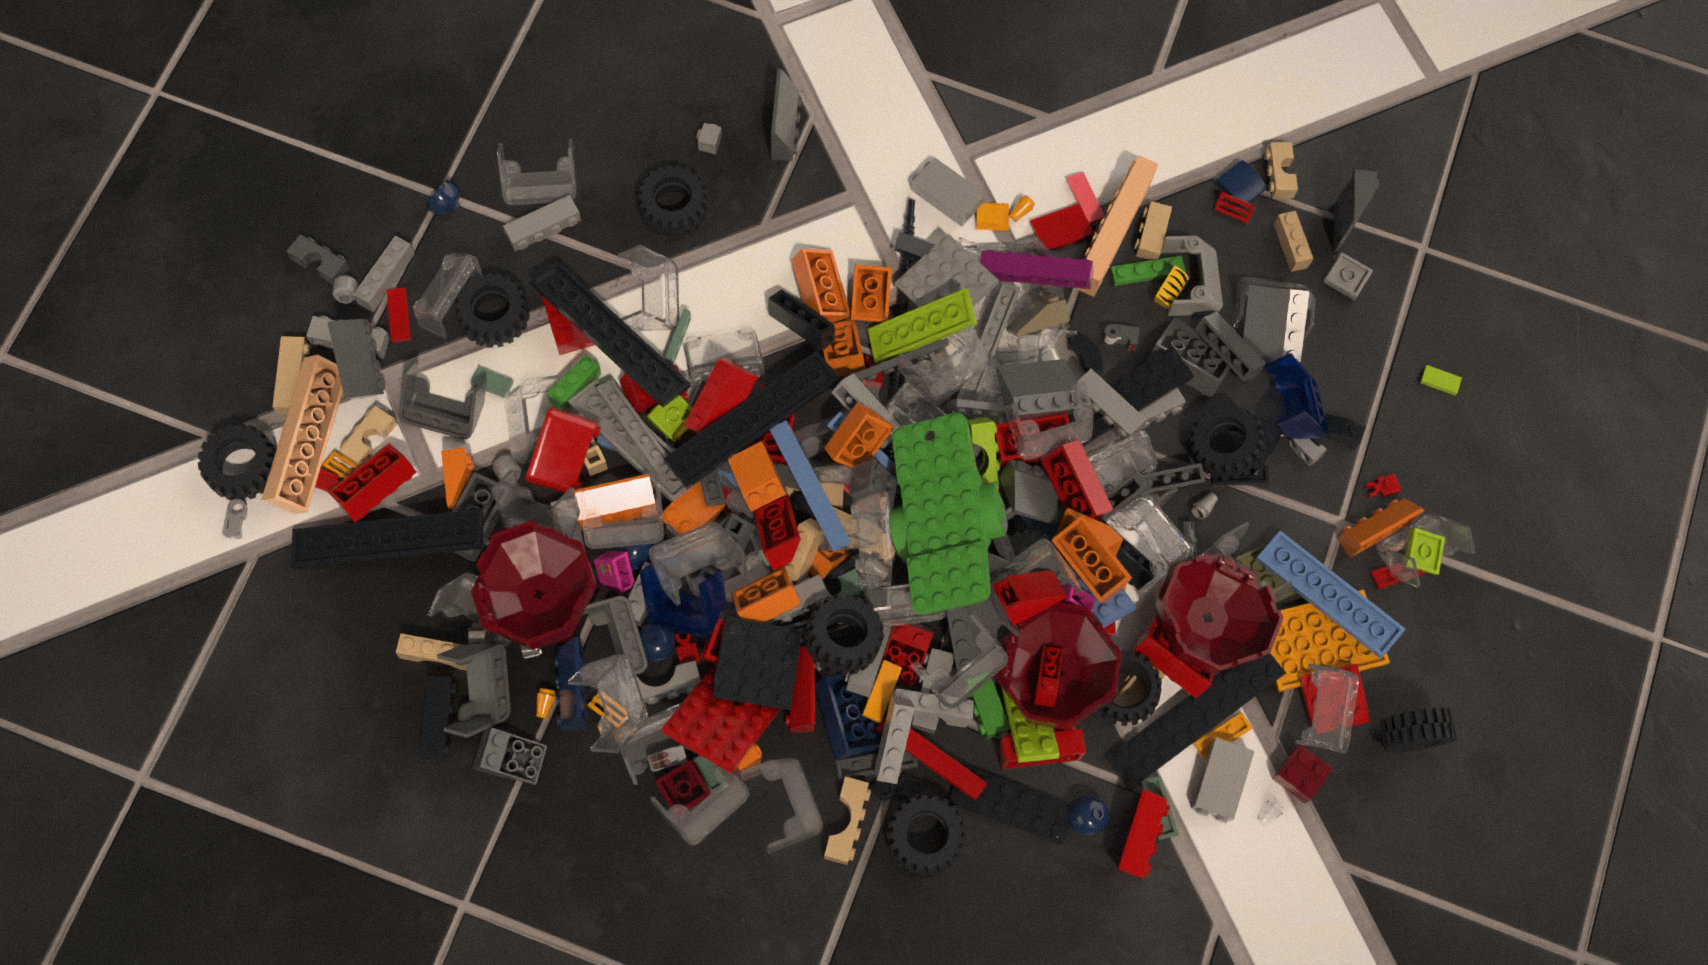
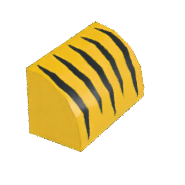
(1171, 287)

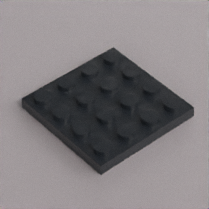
(757, 663)

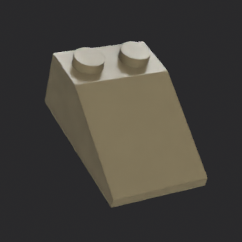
(1041, 314)

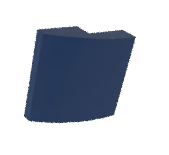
(1242, 182)

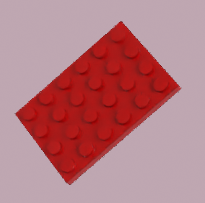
(718, 727)

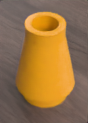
(1022, 207)
(545, 701)

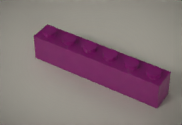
(1039, 269)

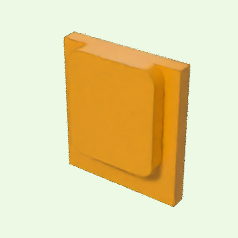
(993, 217)

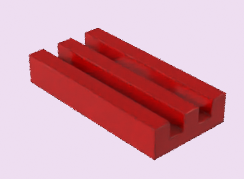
(1231, 213)

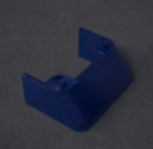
(1301, 397)
(694, 614)

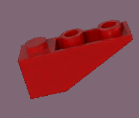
(1048, 678)

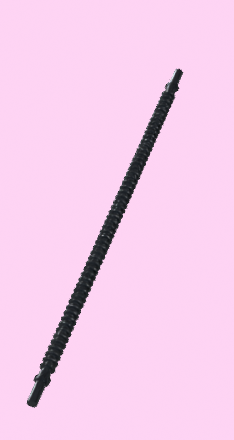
(906, 265)

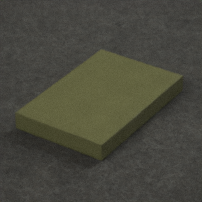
(1262, 574)

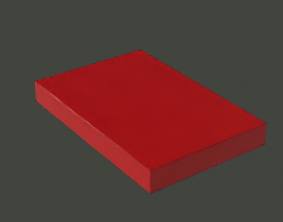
(1062, 227)

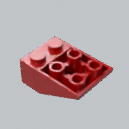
(638, 397)
(1028, 594)
(905, 646)

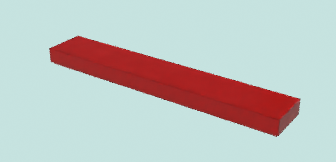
(942, 764)

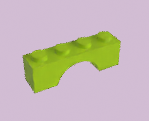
(983, 434)

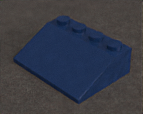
(571, 697)
(842, 713)

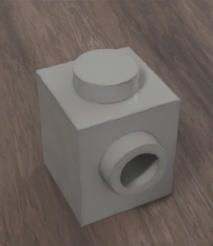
(709, 138)

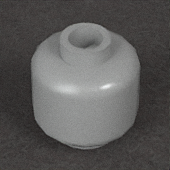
(344, 288)
(504, 464)

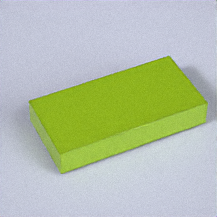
(1440, 380)

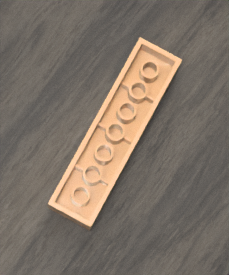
(1118, 218)
(304, 436)

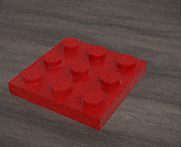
(1361, 712)

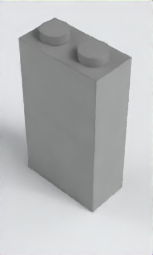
(948, 191)
(1222, 780)

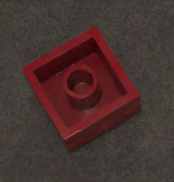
(1302, 773)
(683, 786)

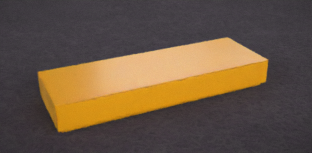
(881, 691)
(1227, 731)

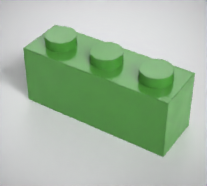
(573, 382)
(989, 711)

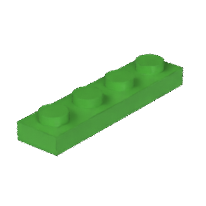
(1145, 270)

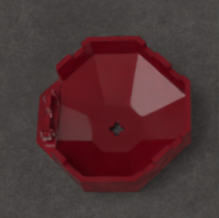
(519, 565)
(1240, 611)
(1088, 661)

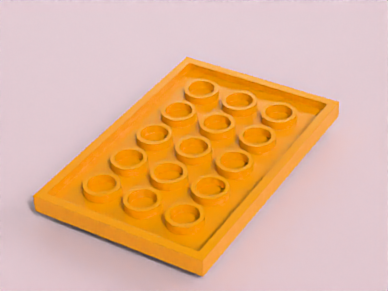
(1315, 639)

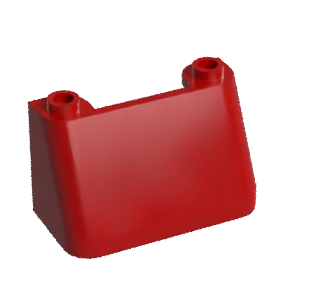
(561, 450)

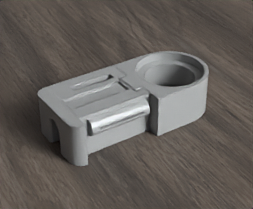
(233, 521)

